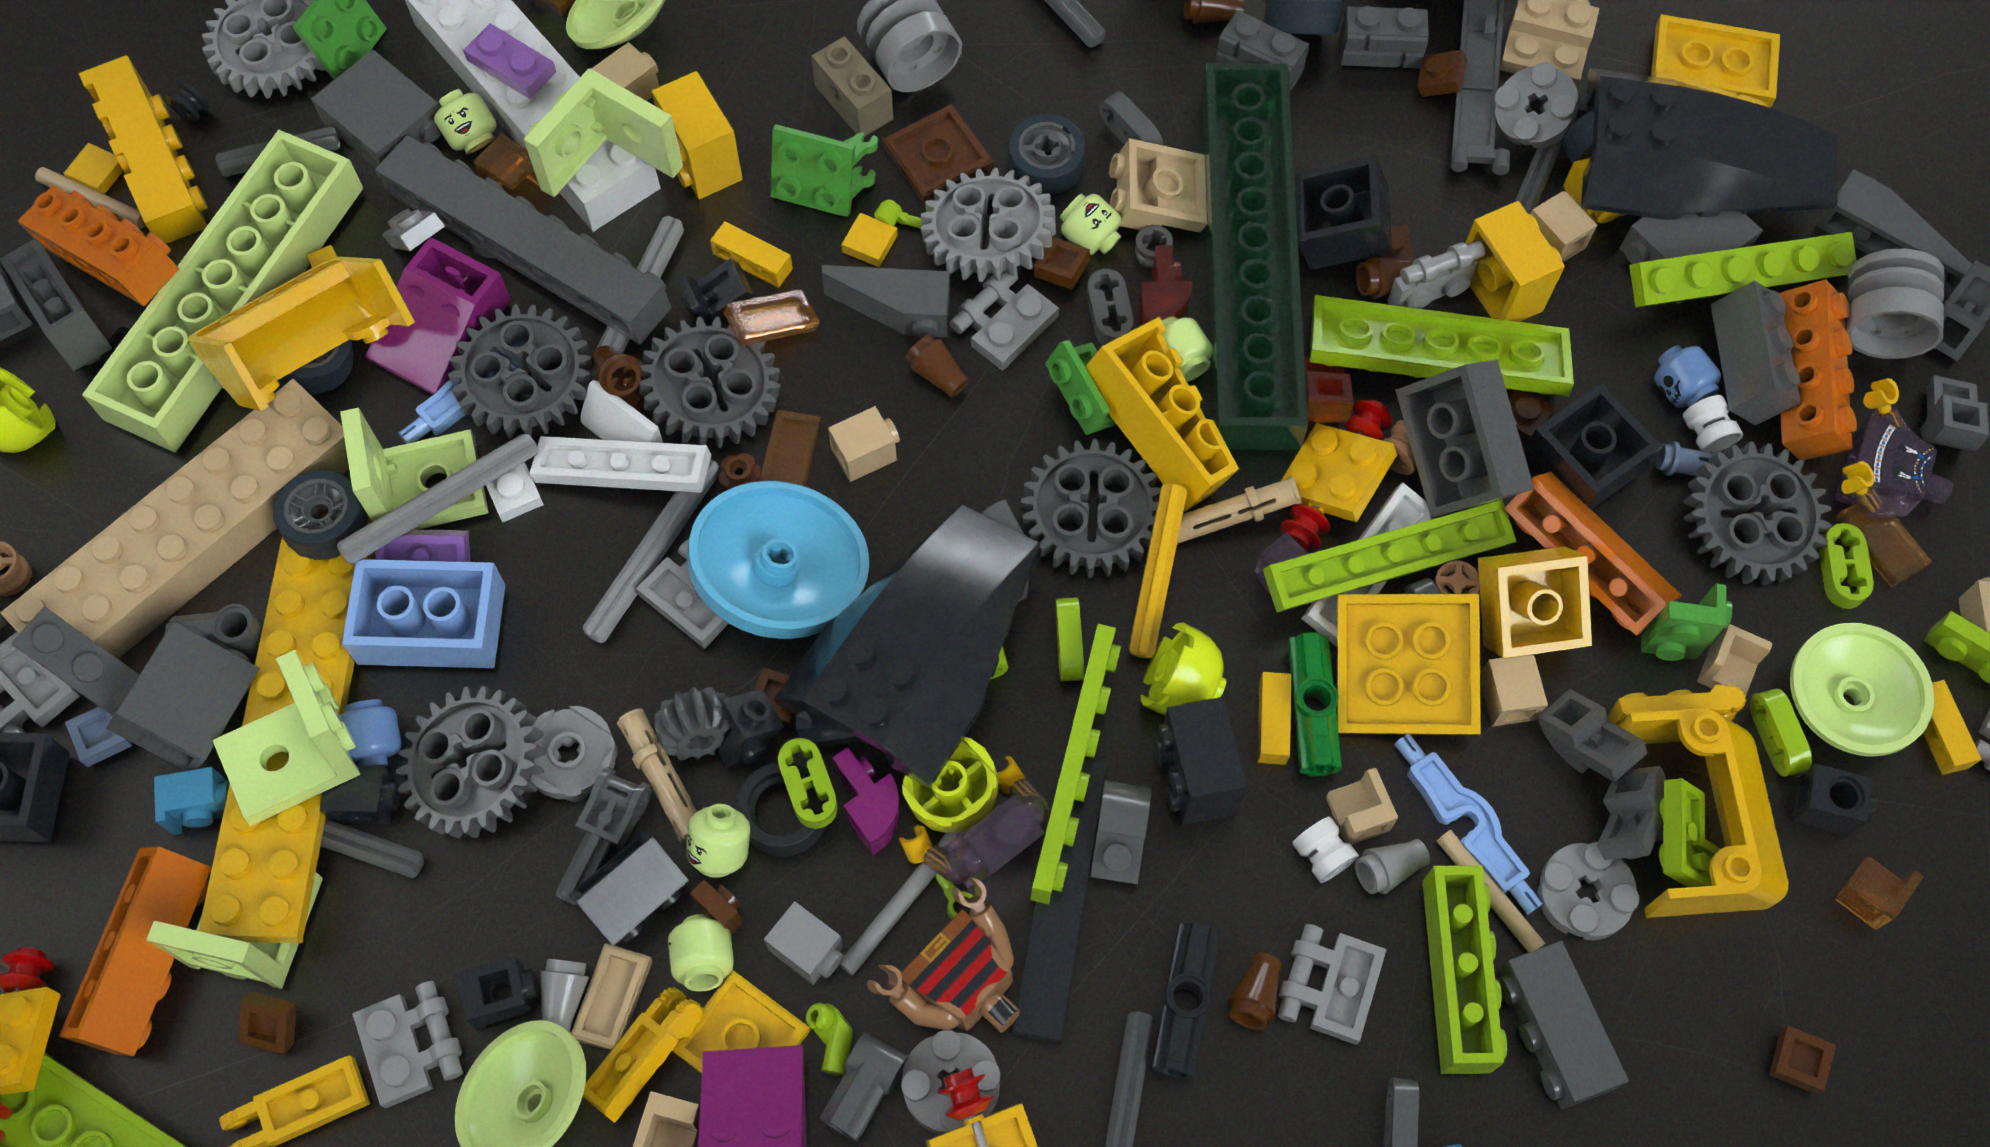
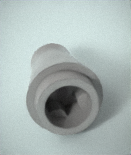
(1388, 866)
(562, 990)

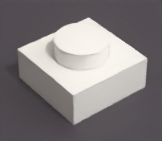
(514, 493)

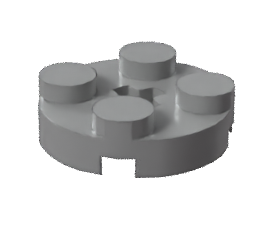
(1531, 84)
(595, 750)
(1567, 912)
(940, 1054)

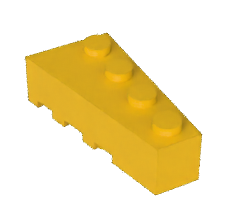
(146, 150)
(1161, 412)

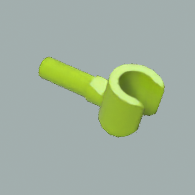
(891, 212)
(947, 887)

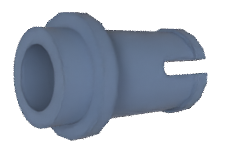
(1680, 460)

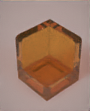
(505, 163)
(1877, 893)

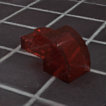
(1167, 293)
(1328, 393)

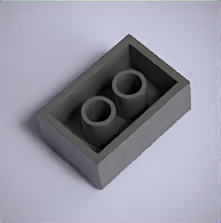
(1464, 438)

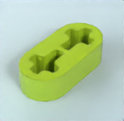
(1853, 565)
(1069, 639)
(1780, 732)
(818, 780)

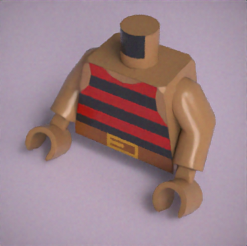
(958, 972)

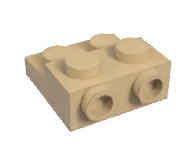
(1550, 33)
(1159, 186)

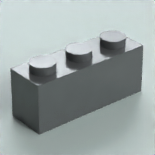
(1755, 353)
(1561, 1026)

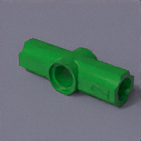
(1315, 730)

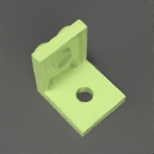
(587, 117)
(397, 474)
(306, 730)
(229, 956)

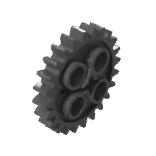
(674, 392)
(495, 397)
(1051, 505)
(1764, 551)
(471, 762)

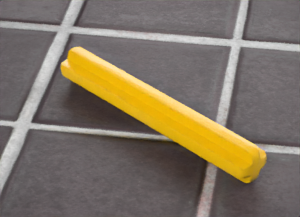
(1157, 571)

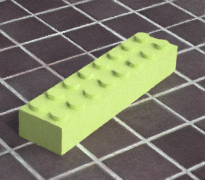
(249, 247)

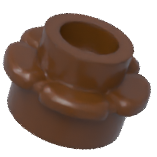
(731, 464)

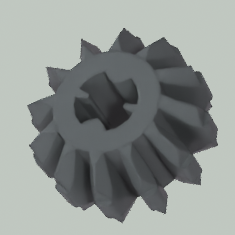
(692, 723)

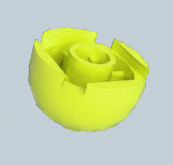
(20, 419)
(1184, 670)
(960, 794)

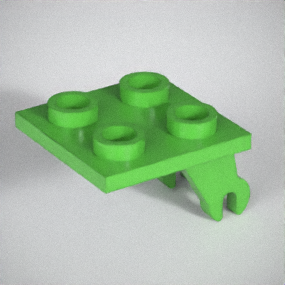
(339, 32)
(818, 169)

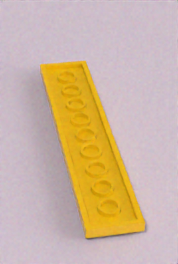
(268, 869)

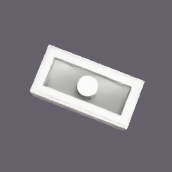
(615, 419)

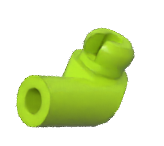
(835, 1033)

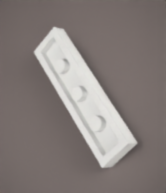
(621, 464)
(1400, 510)

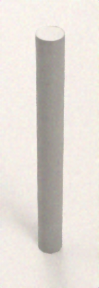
(890, 914)

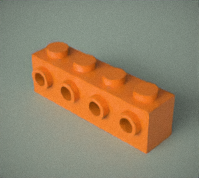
(100, 243)
(1819, 353)
(1615, 571)
(126, 969)

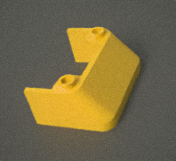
(298, 324)
(1750, 866)

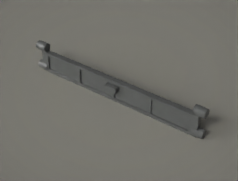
(1476, 103)

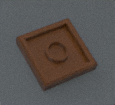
(936, 151)

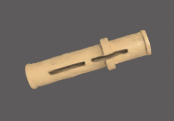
(1250, 505)
(657, 767)

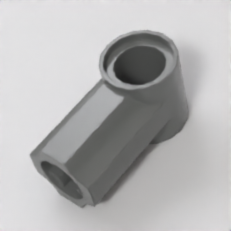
(223, 626)
(870, 1073)

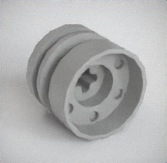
(909, 41)
(1896, 303)

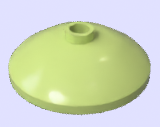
(609, 22)
(1880, 675)
(522, 1088)

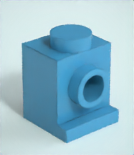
(189, 799)

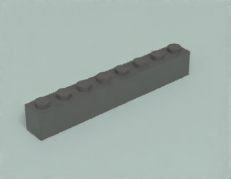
(526, 239)

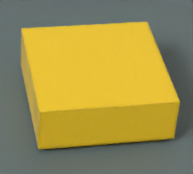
(94, 168)
(869, 240)

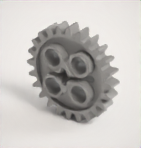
(258, 47)
(1017, 228)

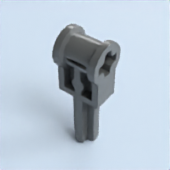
(606, 821)

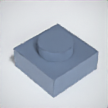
(92, 738)

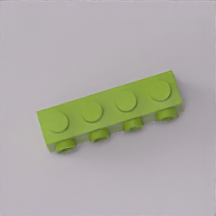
(1463, 970)

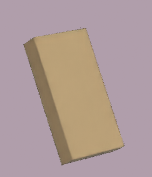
(611, 997)

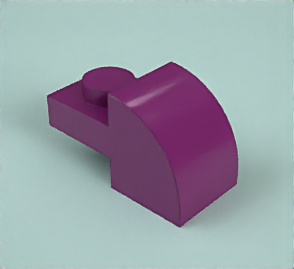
(874, 807)

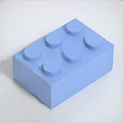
(424, 613)

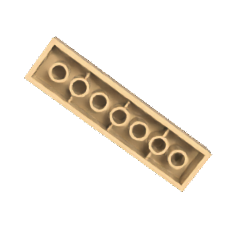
(188, 526)

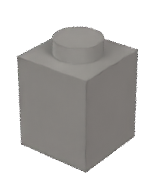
(805, 944)

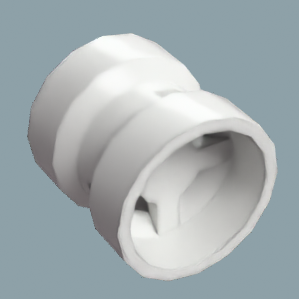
(1712, 424)
(1325, 849)

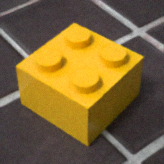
(702, 135)
(1517, 264)
(1535, 602)

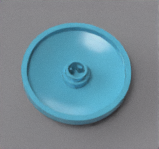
(777, 559)

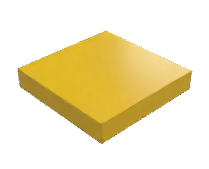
(740, 1019)

